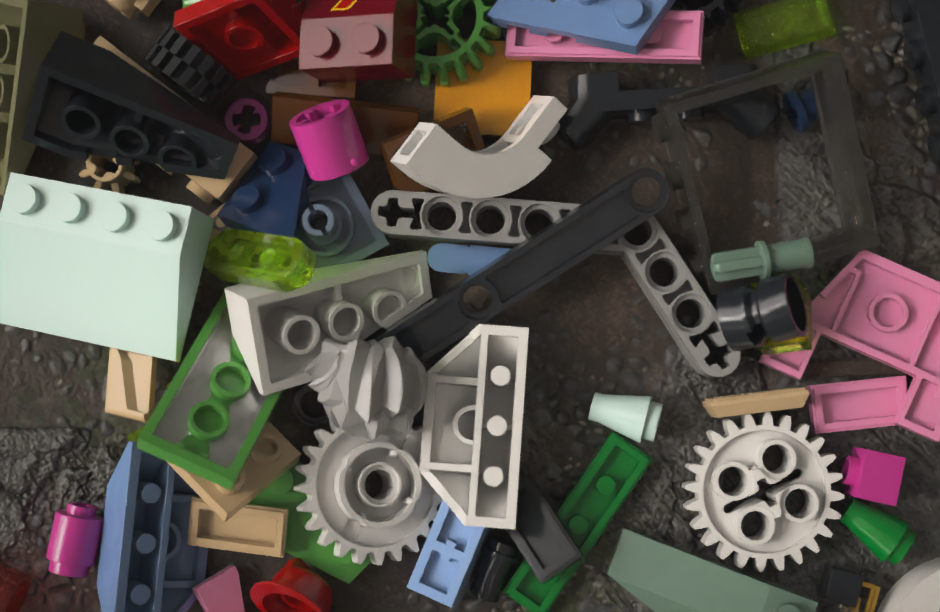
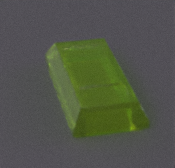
(783, 25)

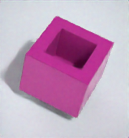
(873, 475)

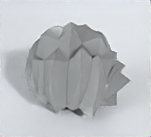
(369, 385)

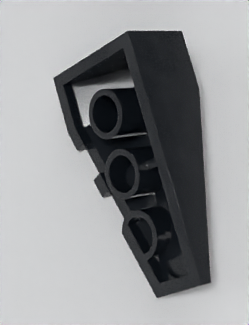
(105, 107)

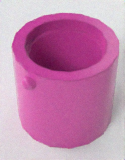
(329, 140)

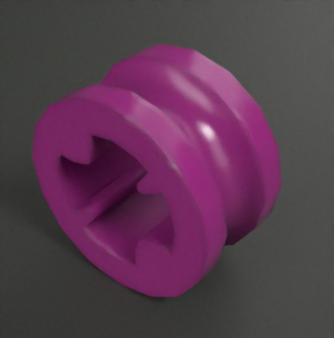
(238, 110)

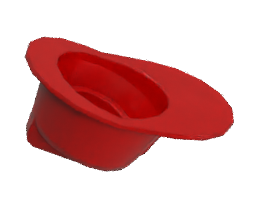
(293, 590)

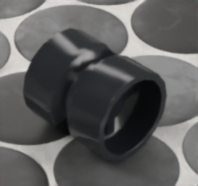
(754, 314)

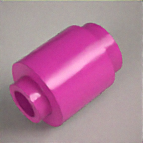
(74, 540)

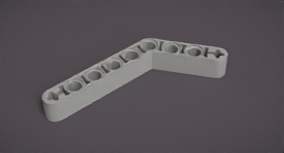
(636, 258)

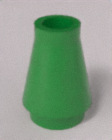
(879, 531)

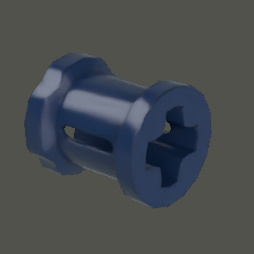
(800, 109)

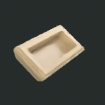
(756, 402)
(250, 530)

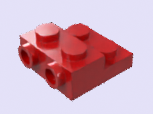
(243, 33)

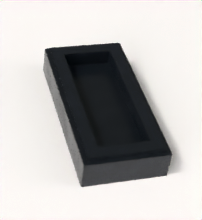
(542, 534)

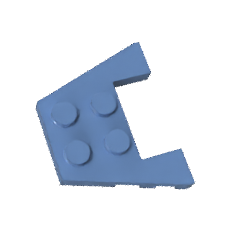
(597, 23)

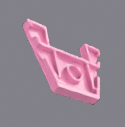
(885, 316)

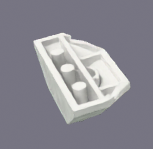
(477, 425)

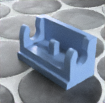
(447, 558)

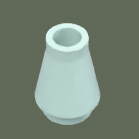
(627, 414)

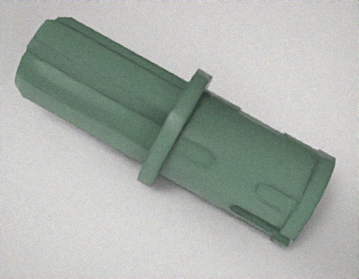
(762, 260)

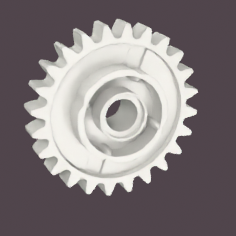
(345, 509)

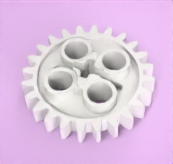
(780, 531)

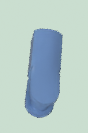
(461, 258)

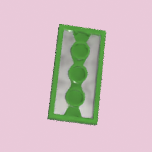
(210, 408)

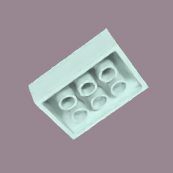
(100, 265)

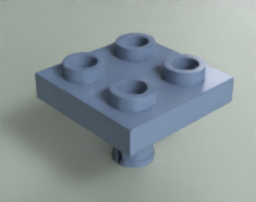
(339, 223)

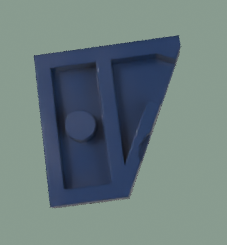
(270, 194)

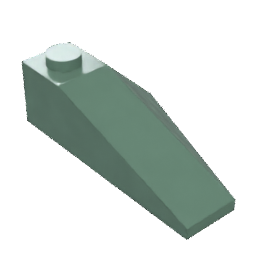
(686, 582)

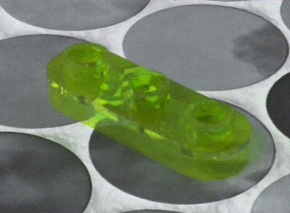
(260, 260)

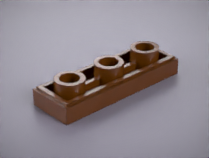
(374, 119)

